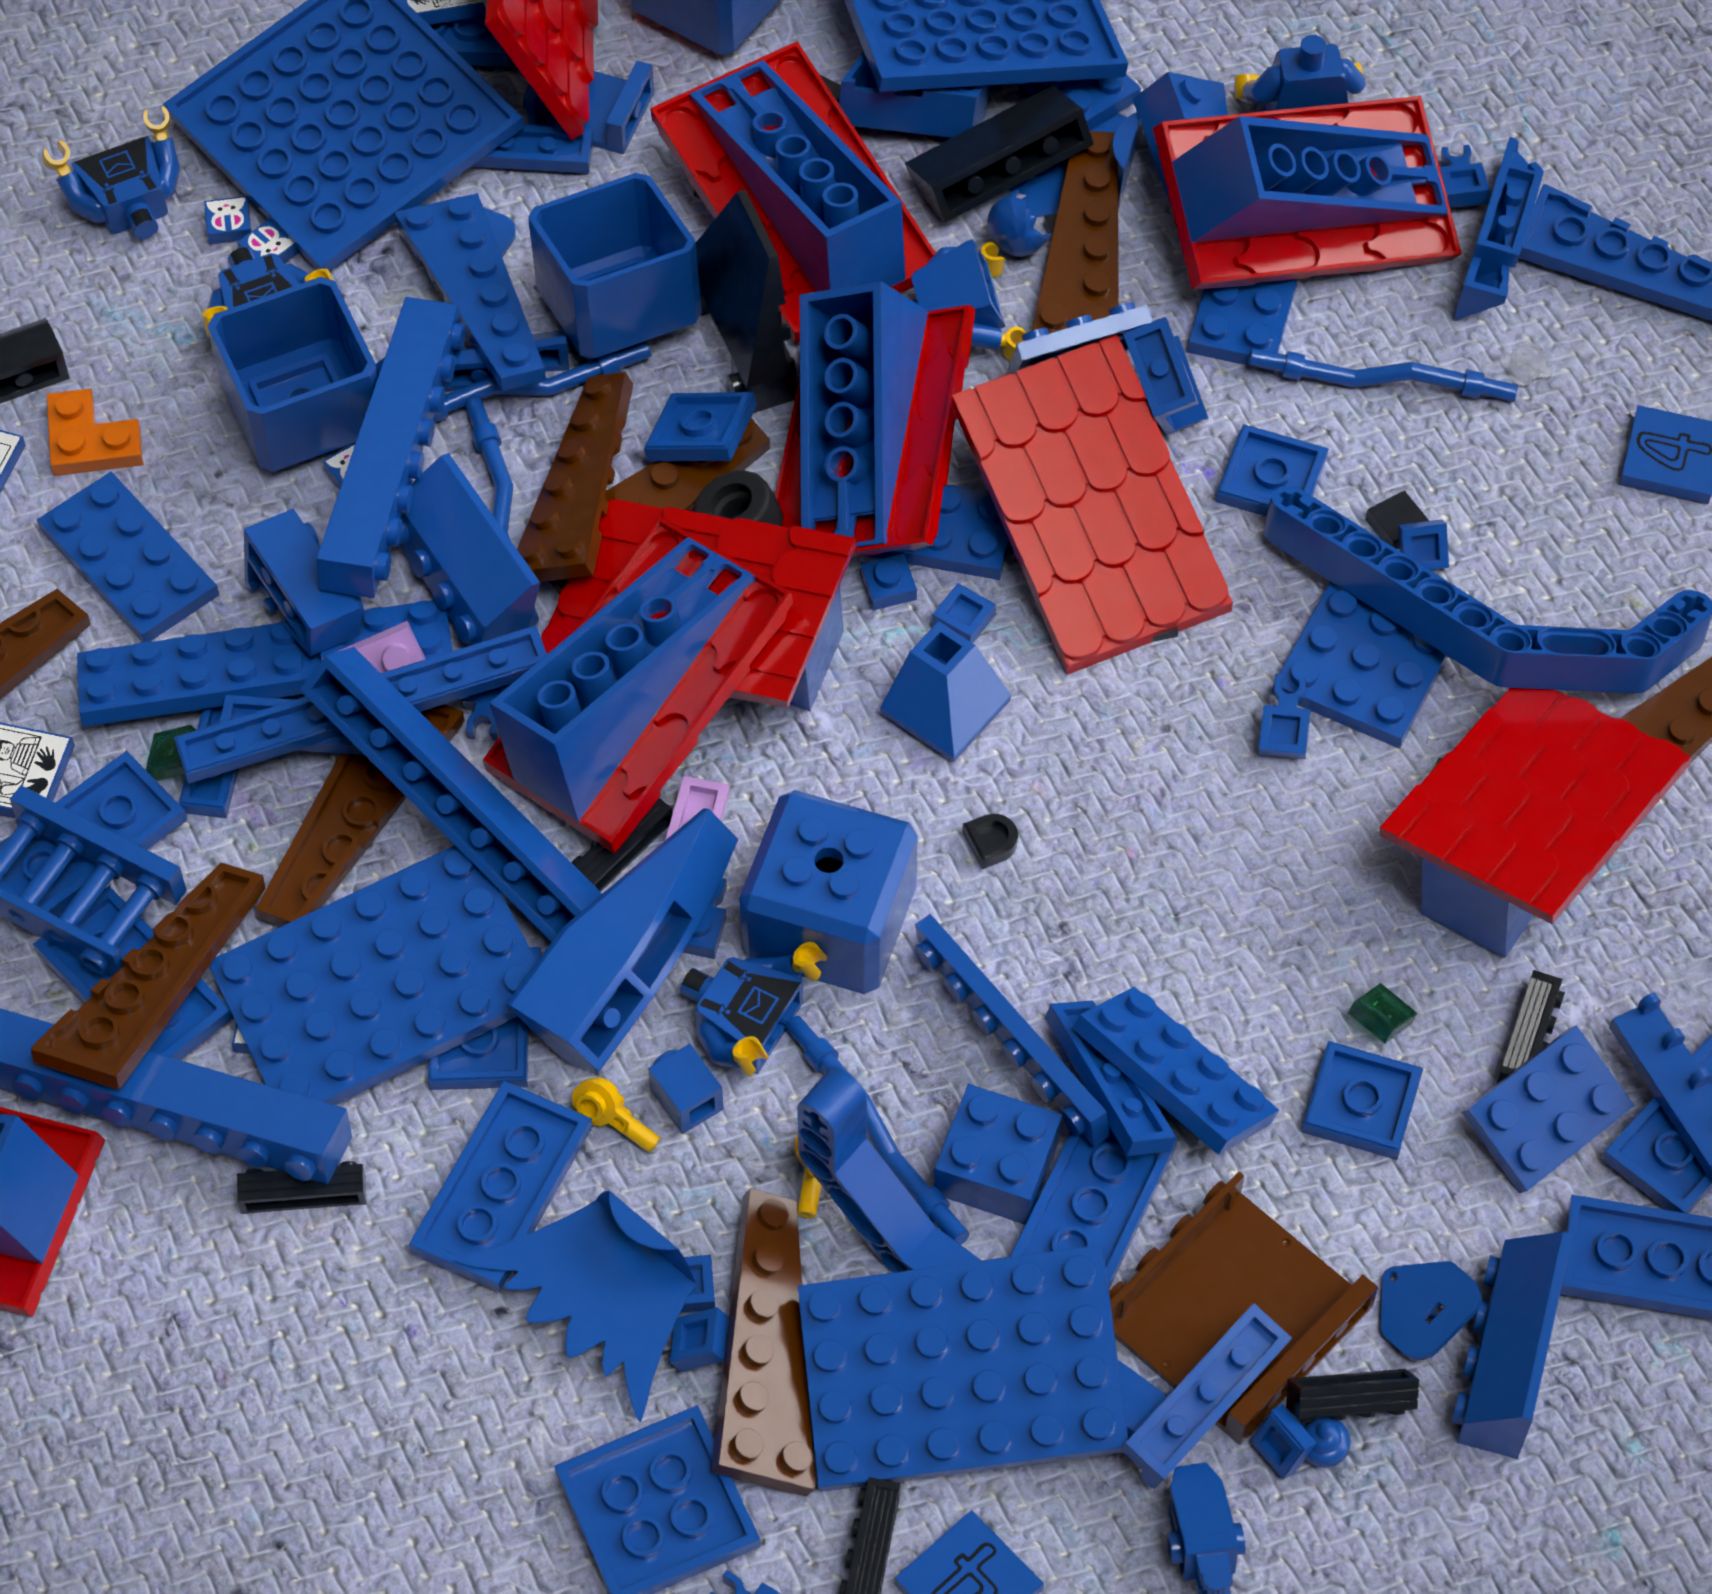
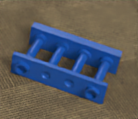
(114, 859)

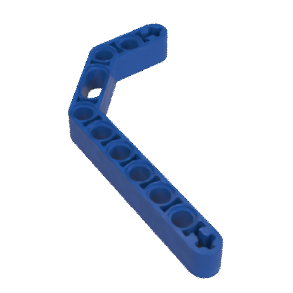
(1470, 630)
(885, 1213)

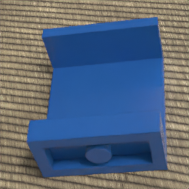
(613, 107)
(1165, 376)

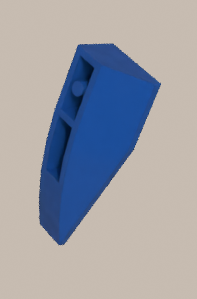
(623, 946)

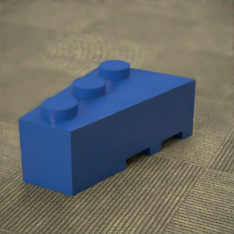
(1177, 98)
(919, 111)
(283, 564)

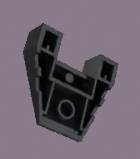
(743, 293)

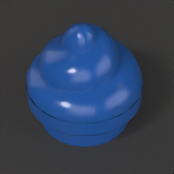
(1331, 1442)

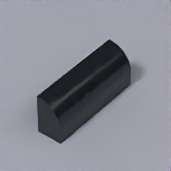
(1000, 153)
(30, 360)

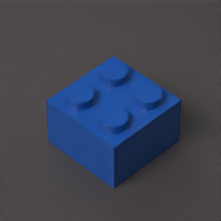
(997, 1154)

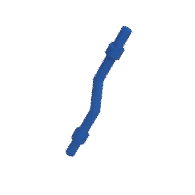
(605, 365)
(1470, 383)
(487, 441)
(822, 1057)

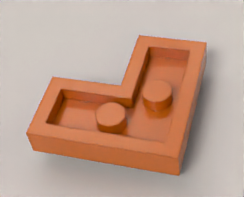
(83, 445)

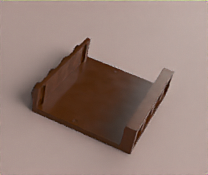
(1212, 1276)

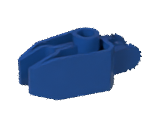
(1203, 1529)

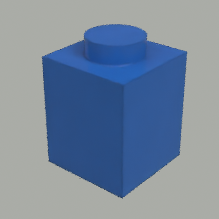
(685, 1087)

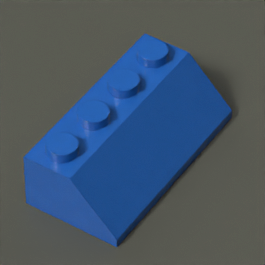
(466, 556)
(1512, 1344)

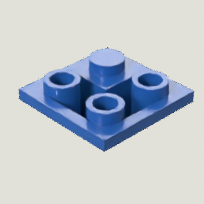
(945, 692)

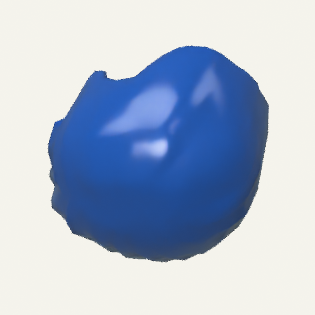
(1013, 226)

